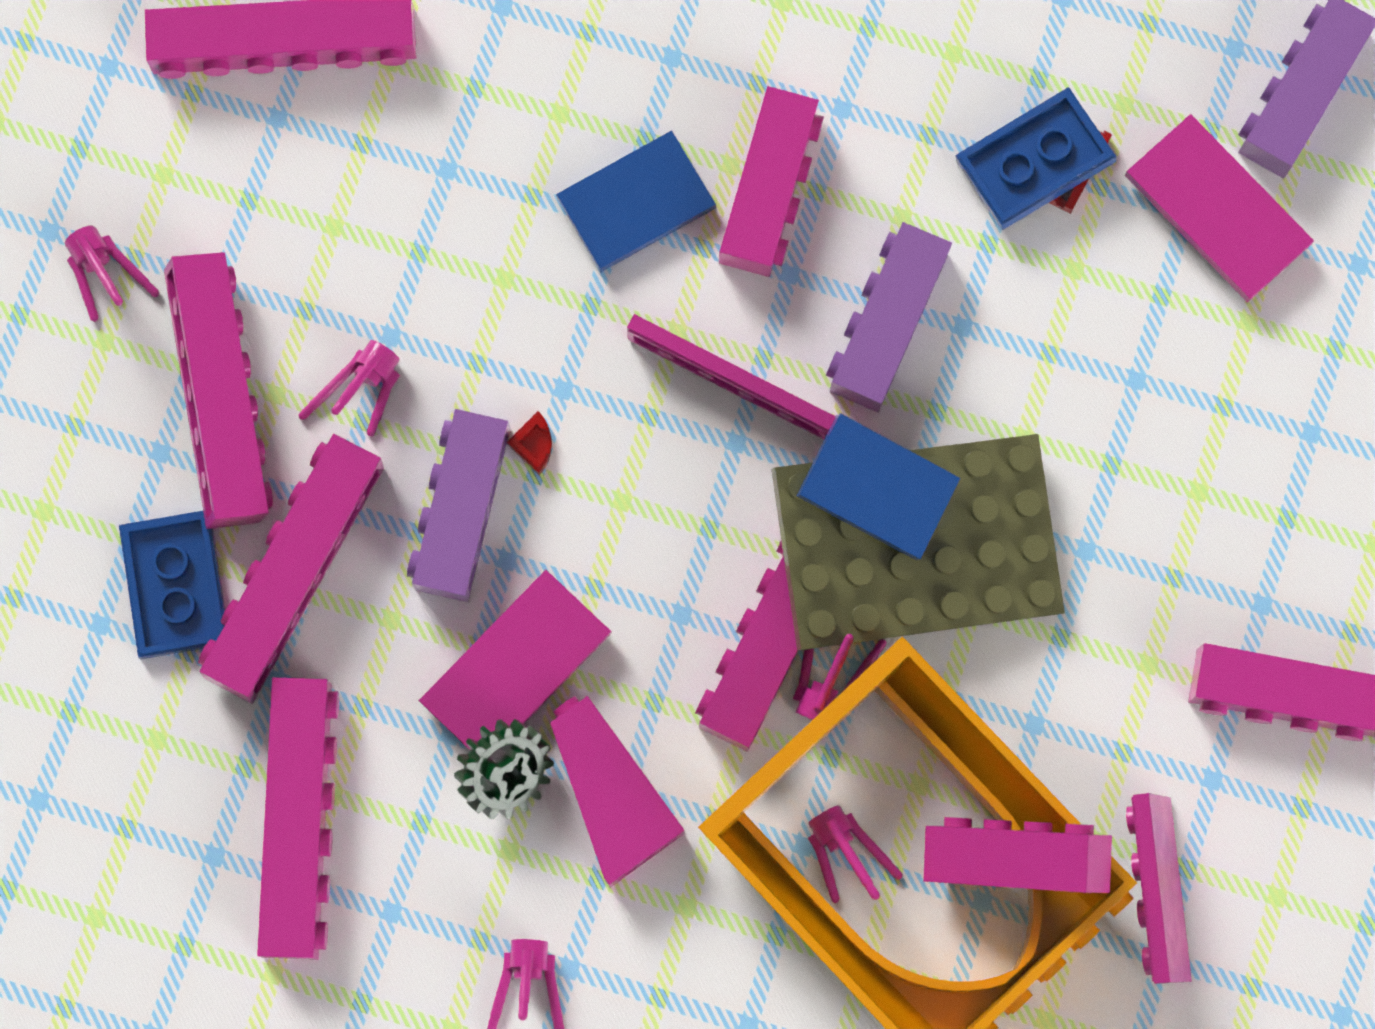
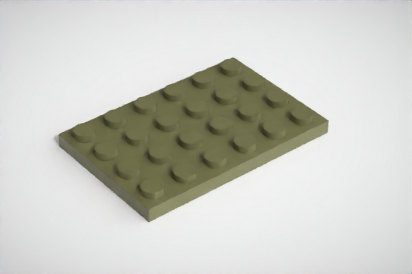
(981, 567)

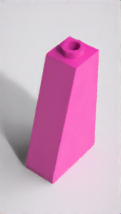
(615, 797)

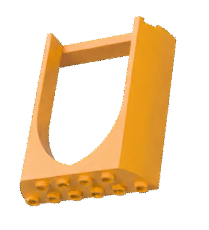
(996, 780)

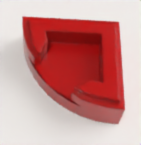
(533, 443)

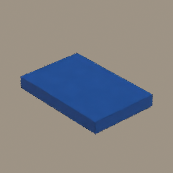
(1035, 158)
(636, 201)
(878, 487)
(172, 583)

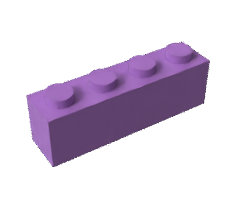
(1307, 86)
(890, 316)
(460, 505)

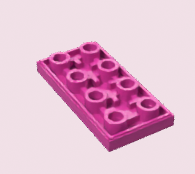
(1219, 208)
(517, 661)
(1162, 901)

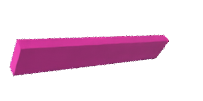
(729, 377)

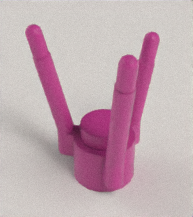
(91, 253)
(370, 366)
(819, 695)
(834, 830)
(528, 961)

